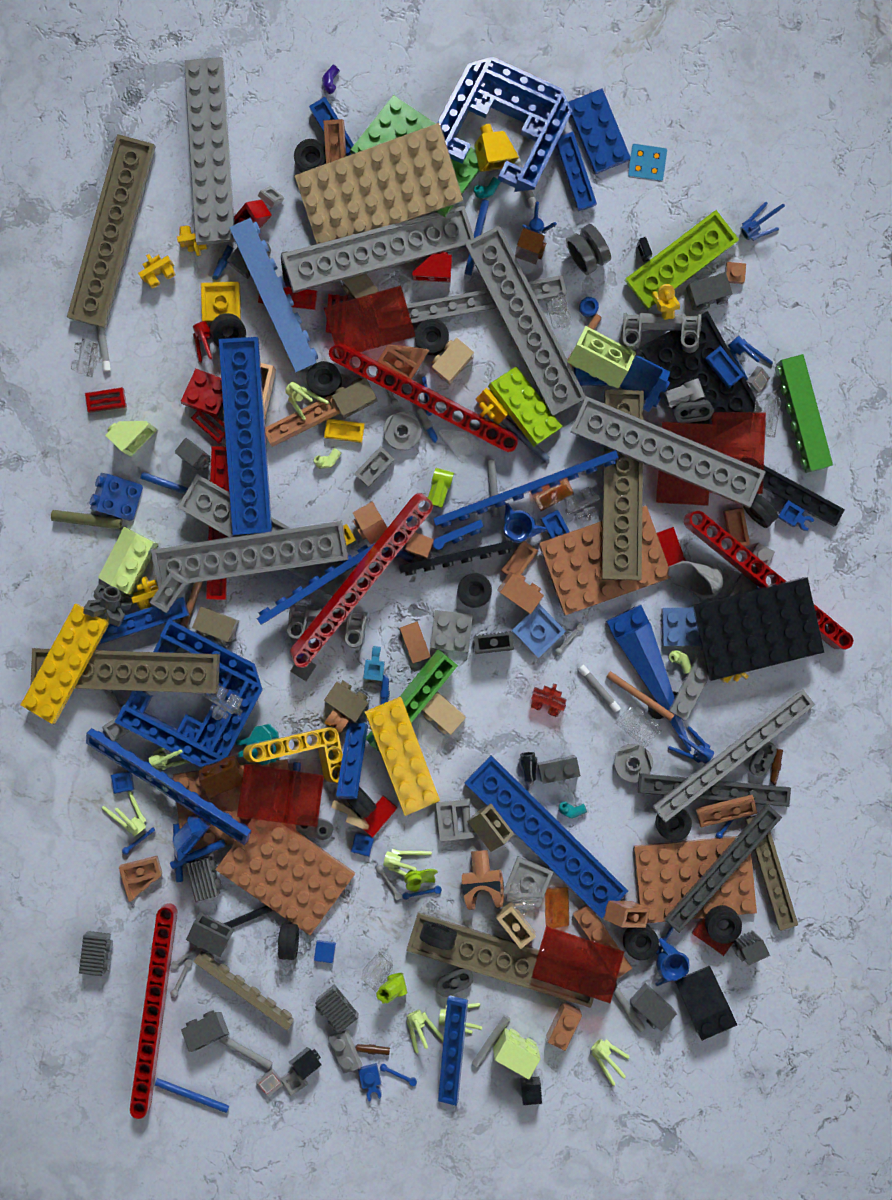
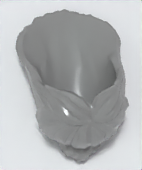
(697, 578)

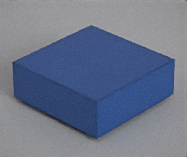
(122, 782)
(362, 844)
(324, 951)

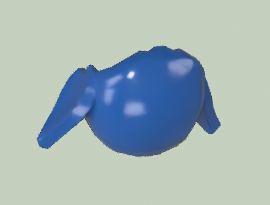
(519, 525)
(671, 964)

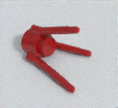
(202, 333)

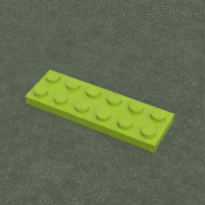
(682, 258)

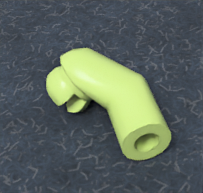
(327, 461)

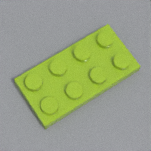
(524, 406)

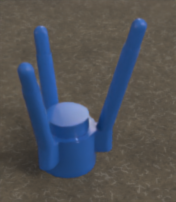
(537, 224)
(750, 229)
(739, 346)
(702, 752)

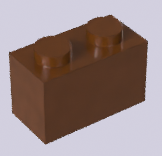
(530, 246)
(221, 776)

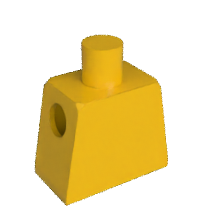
(493, 149)

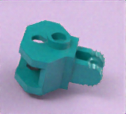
(260, 734)

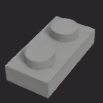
(374, 466)
(169, 591)
(345, 1051)

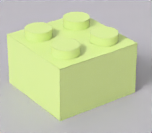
(517, 1053)

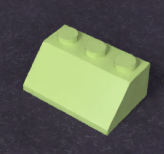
(601, 357)
(127, 561)

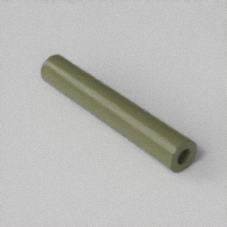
(86, 519)

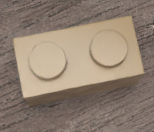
(452, 360)
(443, 713)
(515, 925)

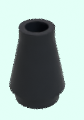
(528, 764)

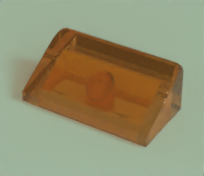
(551, 496)
(557, 907)

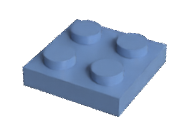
(679, 627)
(538, 630)

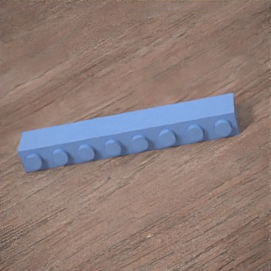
(273, 296)

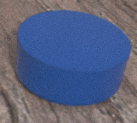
(588, 307)

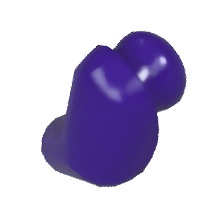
(327, 79)

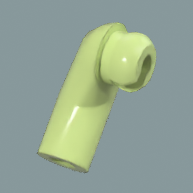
(682, 659)

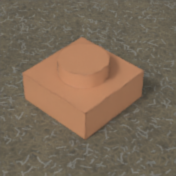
(736, 272)

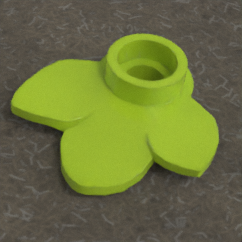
(415, 878)

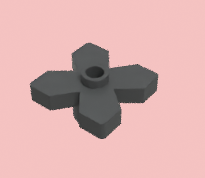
(110, 603)

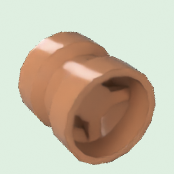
(336, 720)

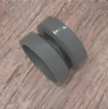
(588, 249)

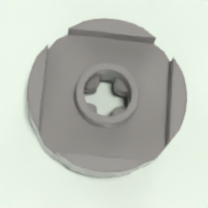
(397, 421)
(637, 752)

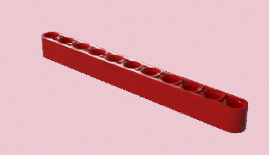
(414, 397)
(361, 571)
(762, 571)
(151, 1019)

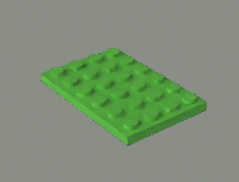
(401, 119)

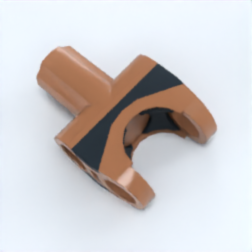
(482, 879)

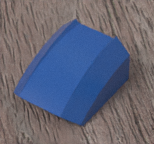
(189, 835)

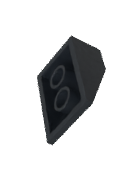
(705, 1003)

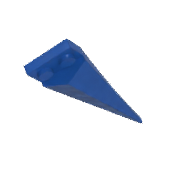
(638, 642)

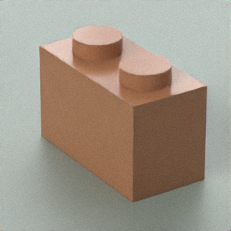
(369, 522)
(419, 545)
(520, 592)
(626, 914)
(563, 1025)

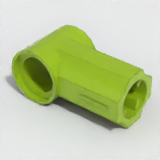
(440, 483)
(392, 988)

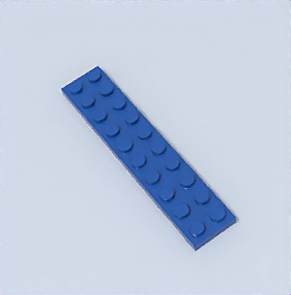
(245, 435)
(546, 836)

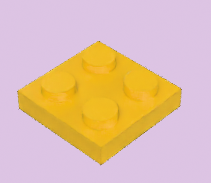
(220, 299)

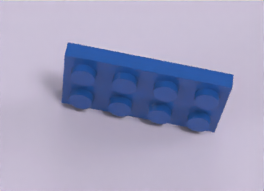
(598, 131)

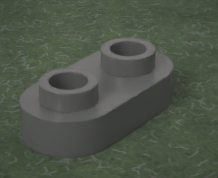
(693, 411)
(315, 831)
(456, 983)

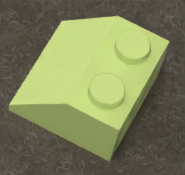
(130, 435)

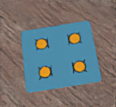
(647, 162)

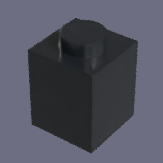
(305, 1062)
(531, 1091)

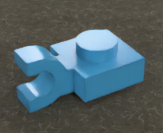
(374, 668)

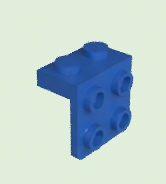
(648, 378)
(116, 496)

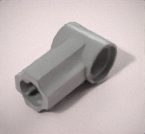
(687, 392)

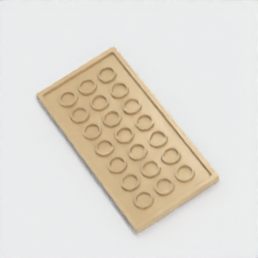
(380, 185)

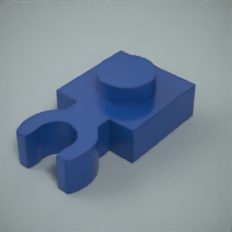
(793, 515)
(369, 1079)

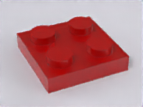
(204, 393)

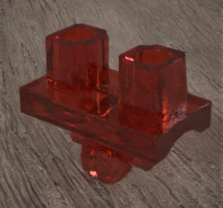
(550, 697)

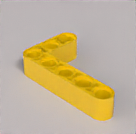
(301, 745)

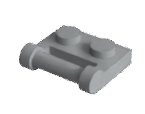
(448, 820)

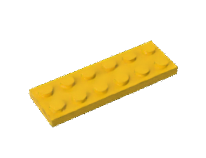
(64, 664)
(402, 756)

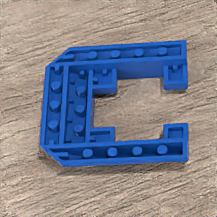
(514, 93)
(199, 741)

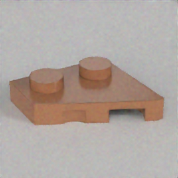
(403, 359)
(139, 875)

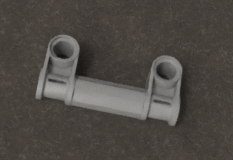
(688, 325)
(310, 613)

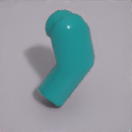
(487, 191)
(570, 811)

